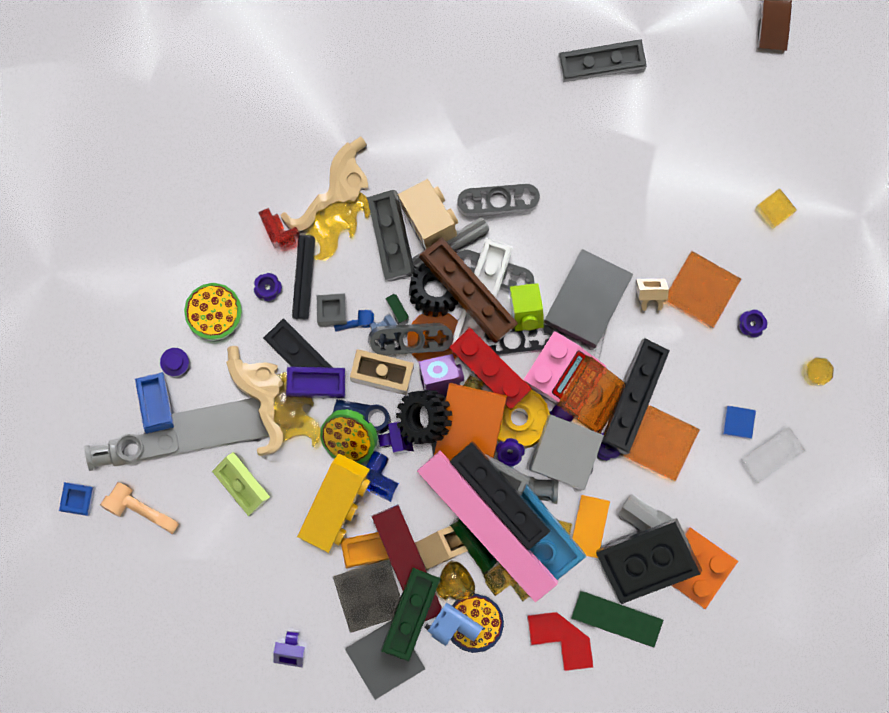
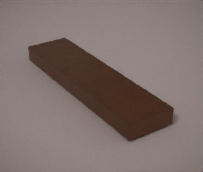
(468, 290)

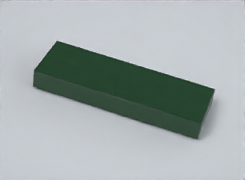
(410, 614)
(617, 619)

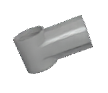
(641, 515)

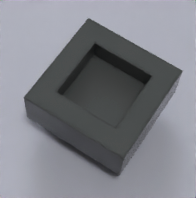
(331, 309)

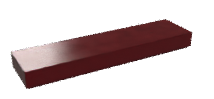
(401, 549)

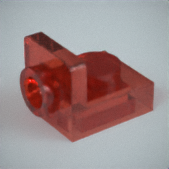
(273, 227)

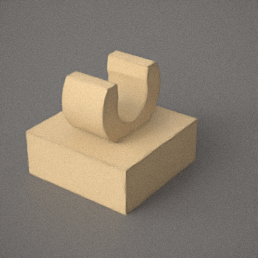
(652, 290)

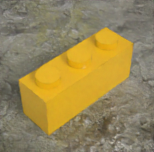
(335, 503)

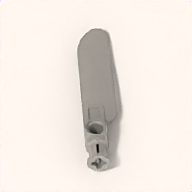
(191, 432)

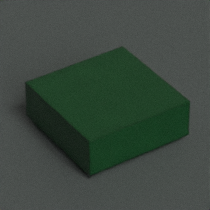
(397, 309)

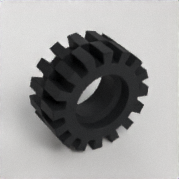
(426, 301)
(437, 417)

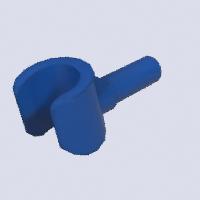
(365, 318)

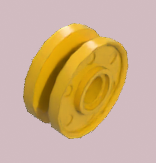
(528, 434)

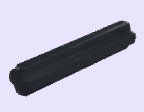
(303, 277)

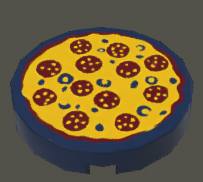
(485, 613)

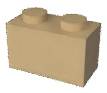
(427, 213)
(381, 372)

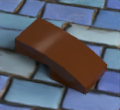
(775, 24)

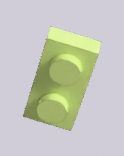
(240, 484)

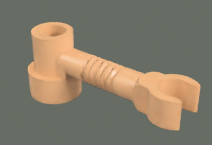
(121, 499)

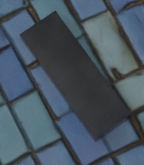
(294, 347)

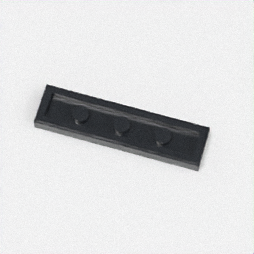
(635, 396)
(500, 495)

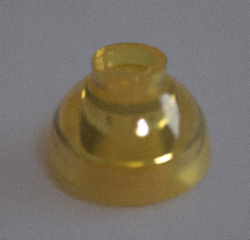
(455, 582)

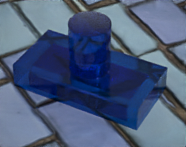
(379, 483)

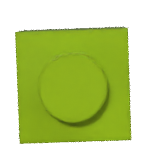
(527, 306)

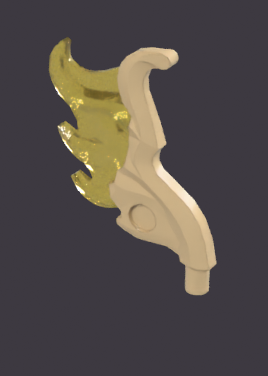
(338, 207)
(280, 414)

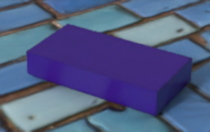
(315, 382)

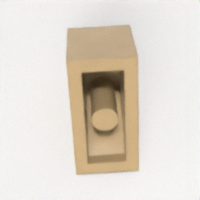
(440, 547)

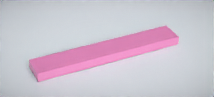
(487, 526)

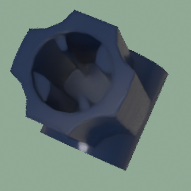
(367, 411)

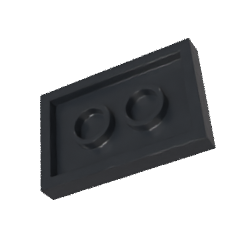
(649, 561)

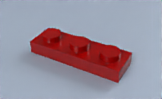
(490, 368)

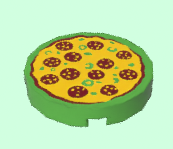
(213, 311)
(348, 435)

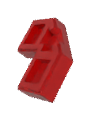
(555, 628)

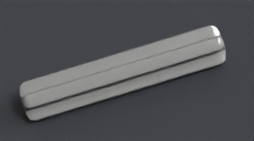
(464, 237)

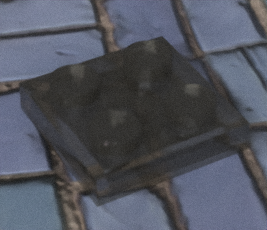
(368, 594)

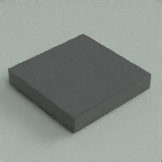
(378, 669)

